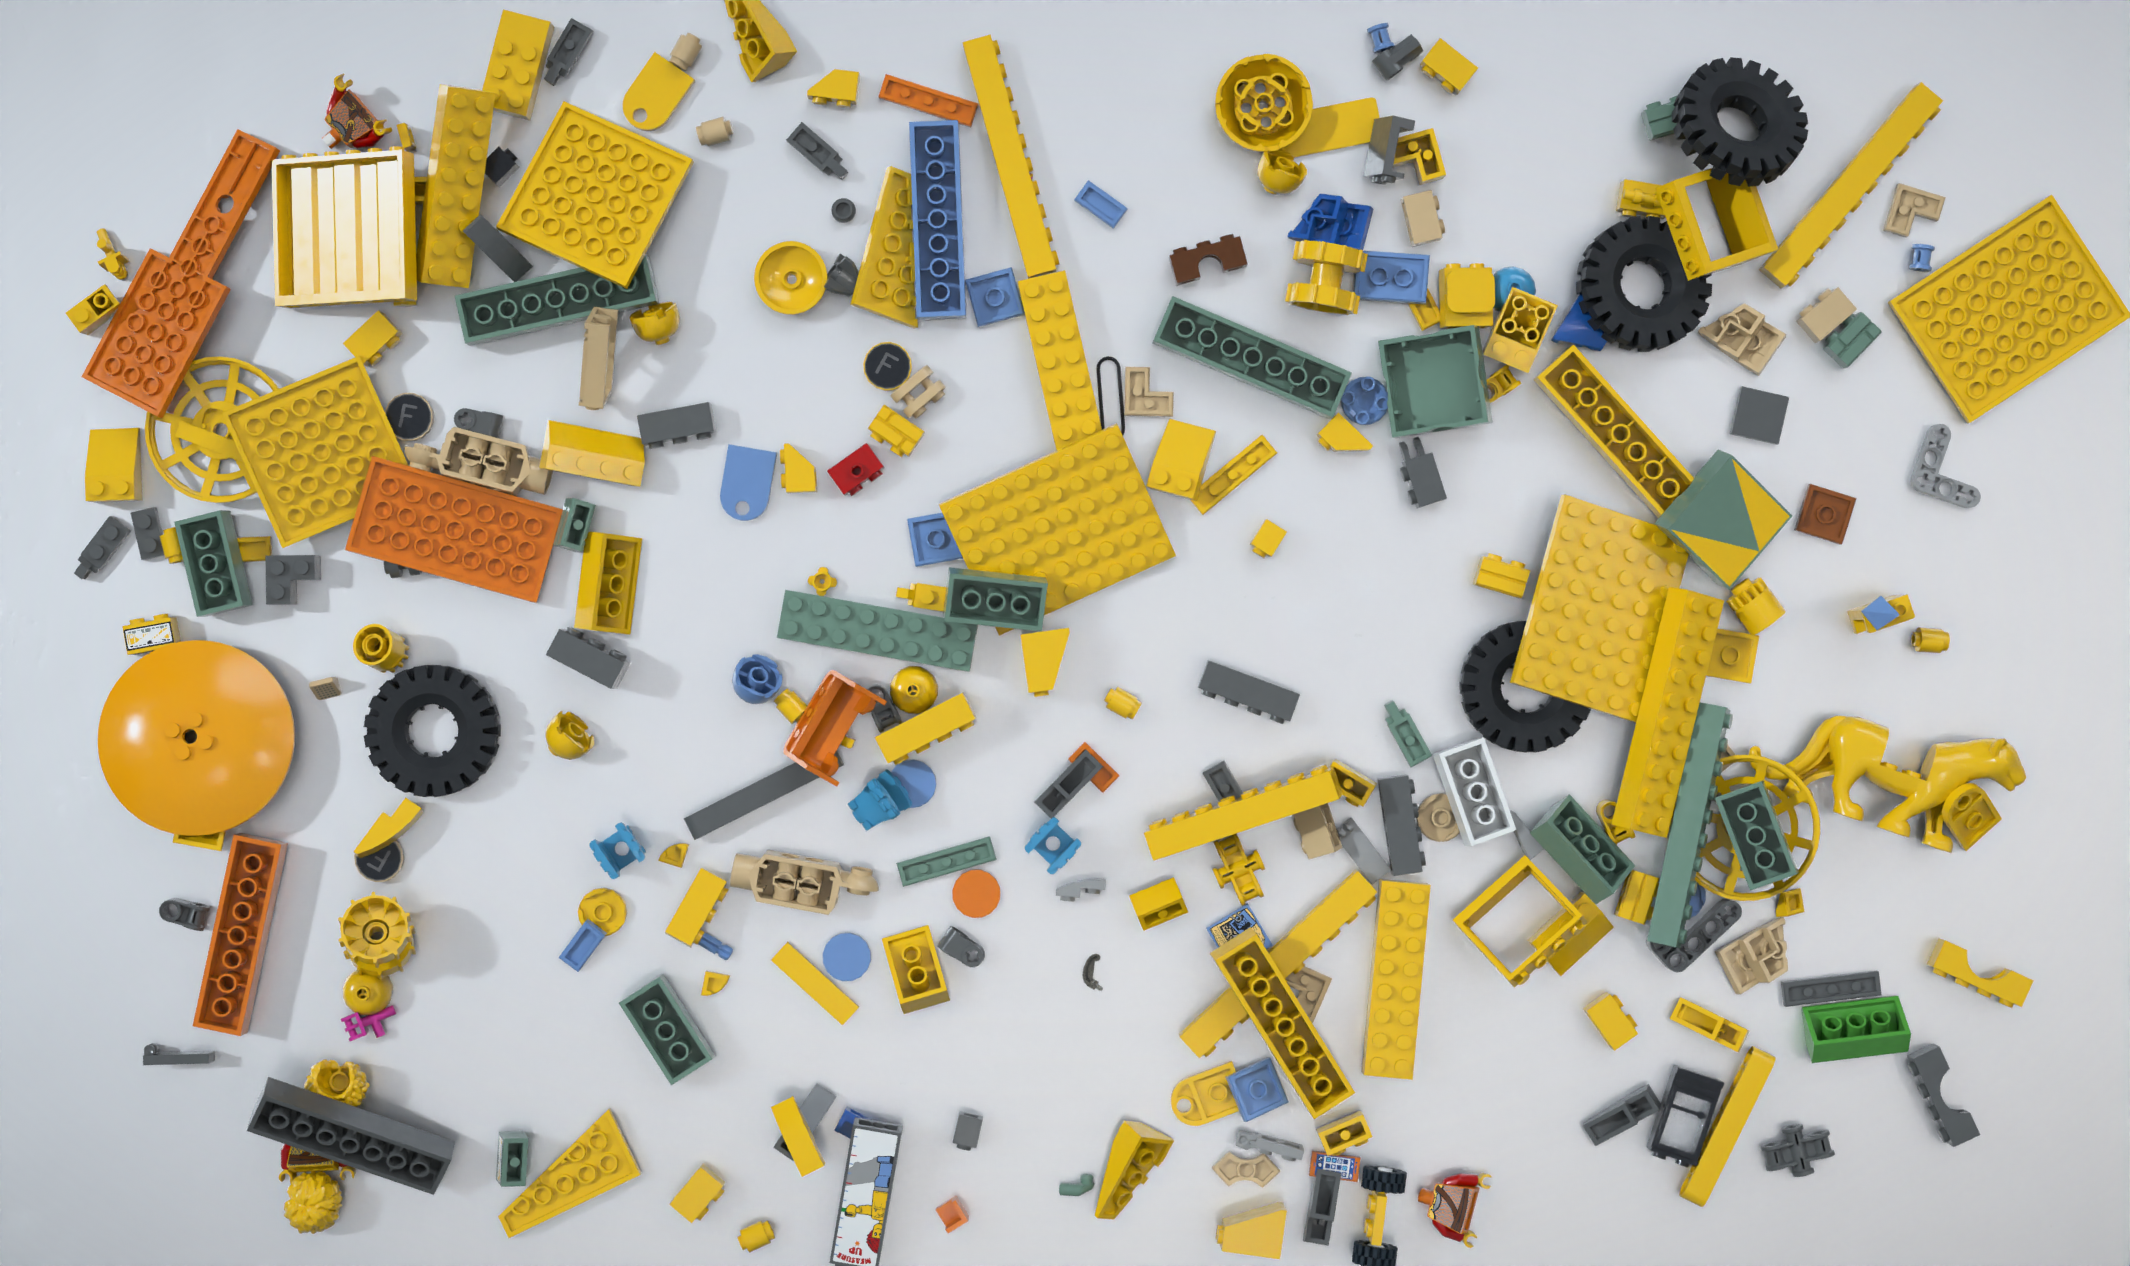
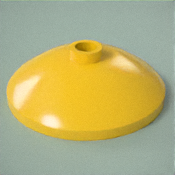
(778, 265)

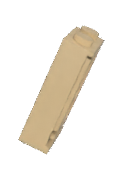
(598, 358)

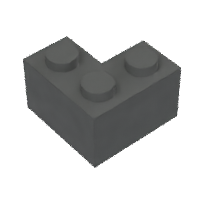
(283, 573)

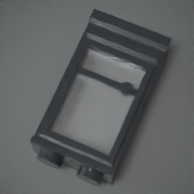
(1684, 1116)

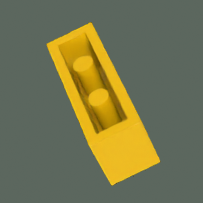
(697, 908)

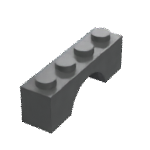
(1929, 1068)

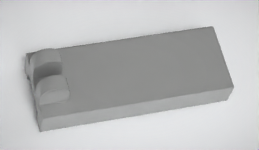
(1362, 851)

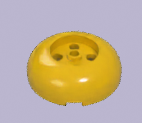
(1280, 80)

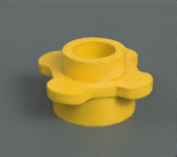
(815, 581)

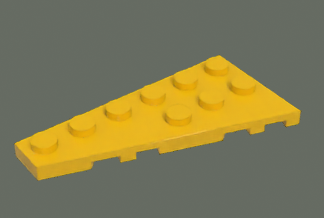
(888, 261)
(585, 1170)

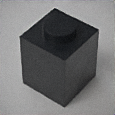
(500, 165)

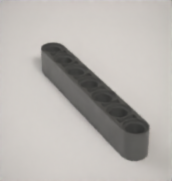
(750, 799)

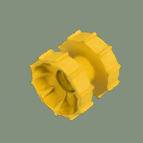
(1328, 265)
(375, 915)

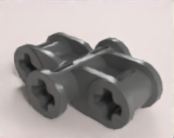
(1797, 1150)

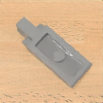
(1268, 1144)

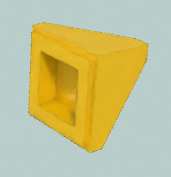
(1790, 903)

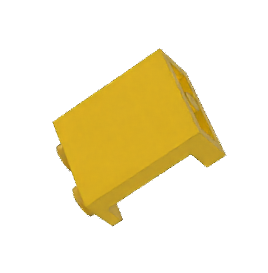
(1899, 602)

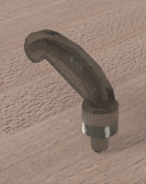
(1088, 970)

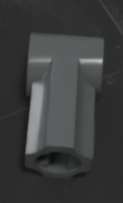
(1392, 60)

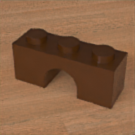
(1227, 252)

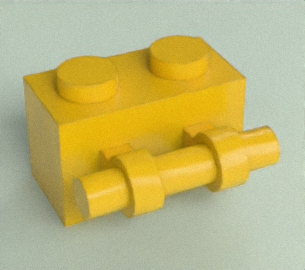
(1639, 199)

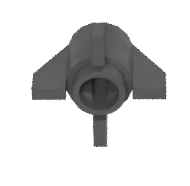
(842, 276)

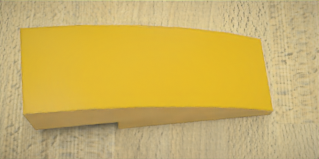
(388, 828)
(1709, 1024)
(798, 1136)

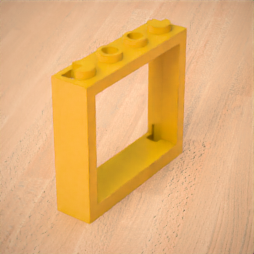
(1494, 895)

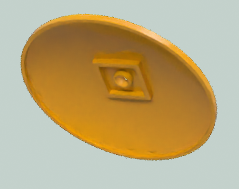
(239, 747)

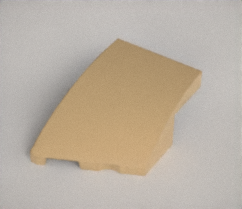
(1744, 337)
(1755, 956)

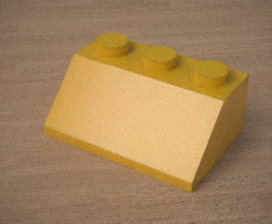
(1577, 946)

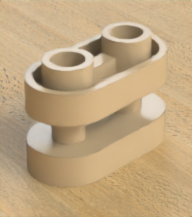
(933, 392)

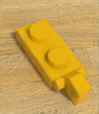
(924, 596)

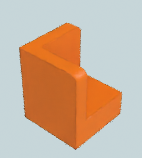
(952, 1214)

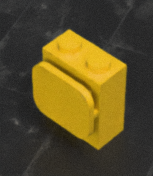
(1466, 296)

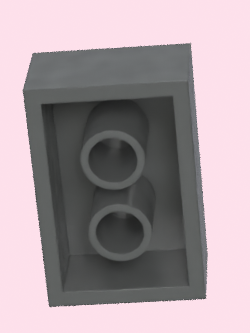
(588, 657)

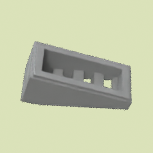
(1526, 841)

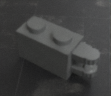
(1421, 475)

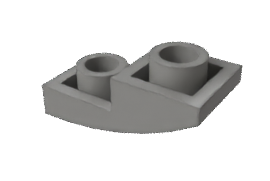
(1071, 890)

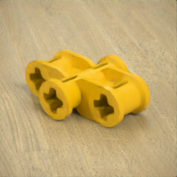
(1241, 877)

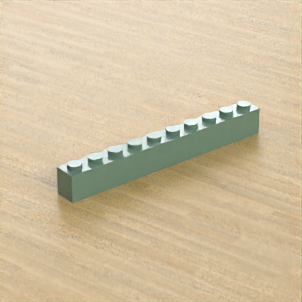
(1689, 826)

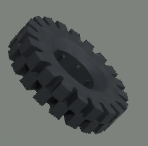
(1732, 86)
(1611, 311)
(1491, 713)
(390, 738)

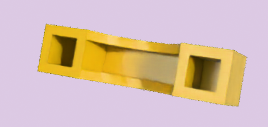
(1952, 960)

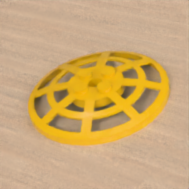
(206, 418)
(1792, 839)

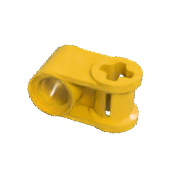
(1501, 383)
(1614, 832)

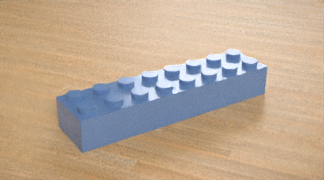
(937, 220)

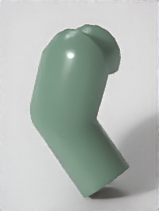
(1077, 1189)

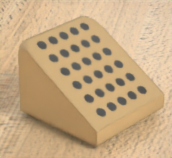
(325, 688)

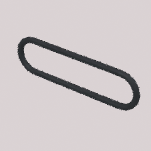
(1120, 392)

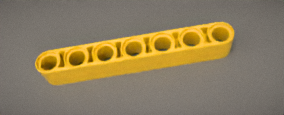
(1727, 1126)

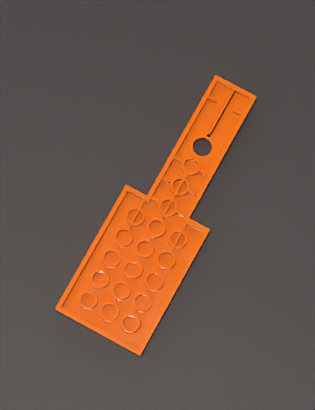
(175, 296)

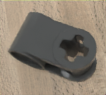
(482, 422)
(881, 711)
(189, 913)
(958, 944)

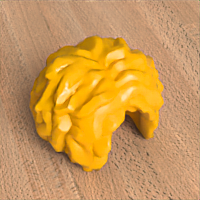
(338, 1082)
(313, 1202)

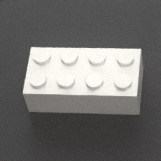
(1474, 792)

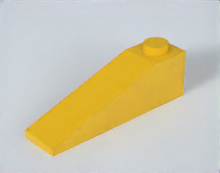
(761, 38)
(1131, 1158)

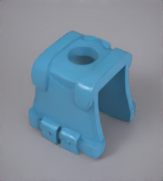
(880, 800)
(606, 853)
(1058, 857)

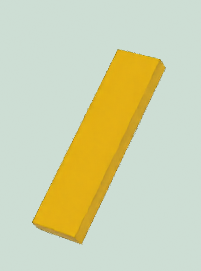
(1234, 473)
(815, 983)

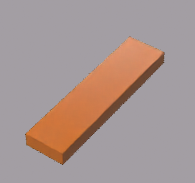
(928, 100)

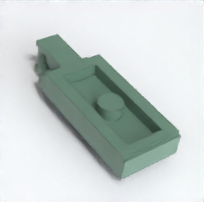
(1406, 735)

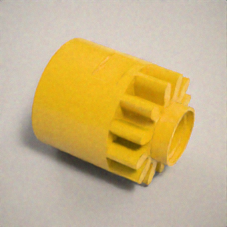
(1755, 605)
(380, 648)

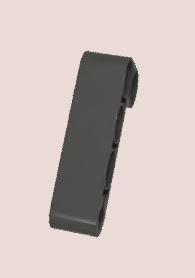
(1699, 931)

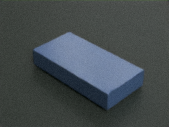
(1100, 204)
(582, 945)

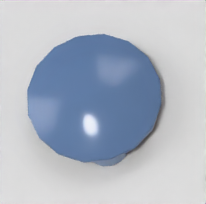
(1365, 400)

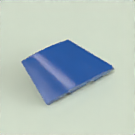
(1335, 222)
(1577, 329)

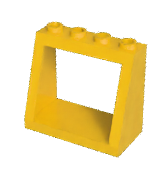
(1740, 216)

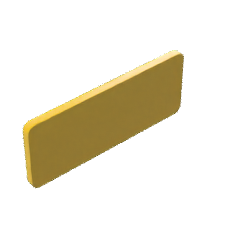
(1336, 127)

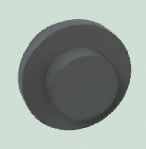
(843, 210)

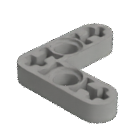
(1931, 471)

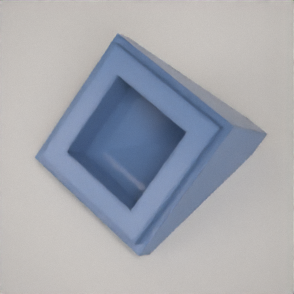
(1879, 613)

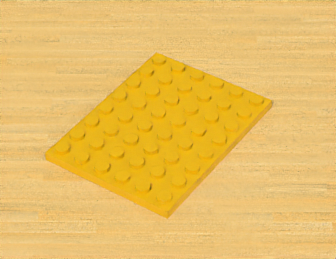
(2009, 309)
(1064, 518)
(1597, 608)

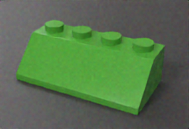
(1855, 1029)

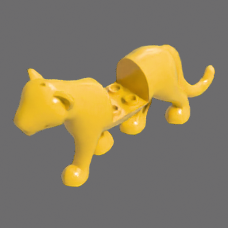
(1855, 748)

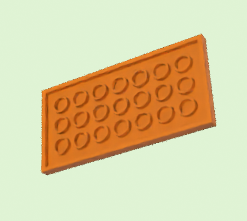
(454, 529)

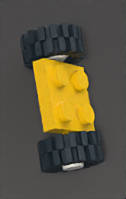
(1380, 1181)

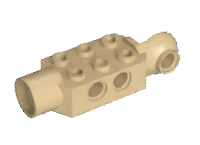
(483, 462)
(798, 880)

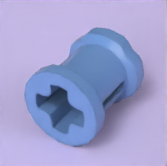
(1375, 31)
(1921, 257)

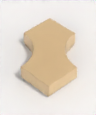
(1256, 1169)

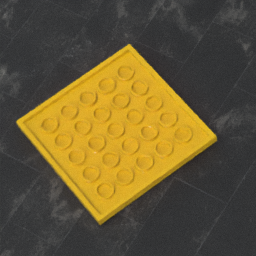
(595, 194)
(313, 448)

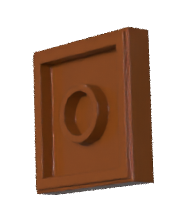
(1825, 514)

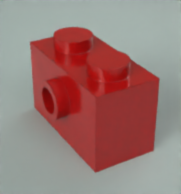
(856, 470)

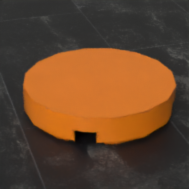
(976, 893)

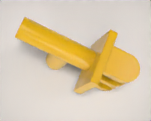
(114, 261)

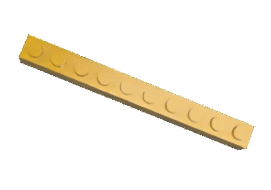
(1009, 156)
(1850, 185)
(1288, 955)

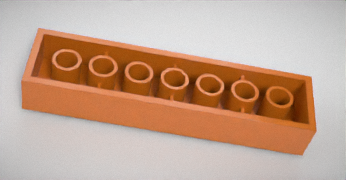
(240, 934)

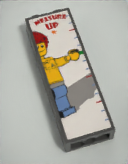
(866, 1193)

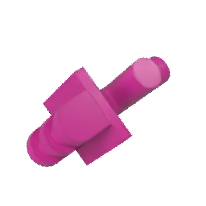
(373, 1020)

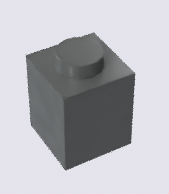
(967, 1130)

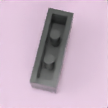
(676, 425)

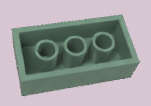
(213, 563)
(995, 599)
(1756, 835)
(1582, 849)
(667, 1029)

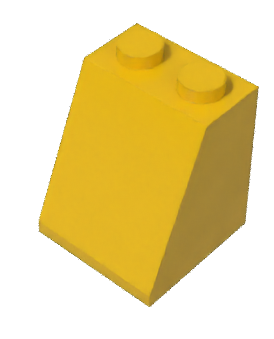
(1043, 658)
(1254, 1231)

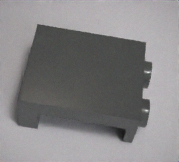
(1383, 148)

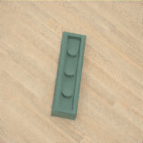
(946, 861)

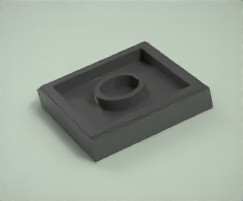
(1759, 415)

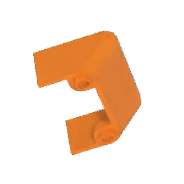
(827, 723)

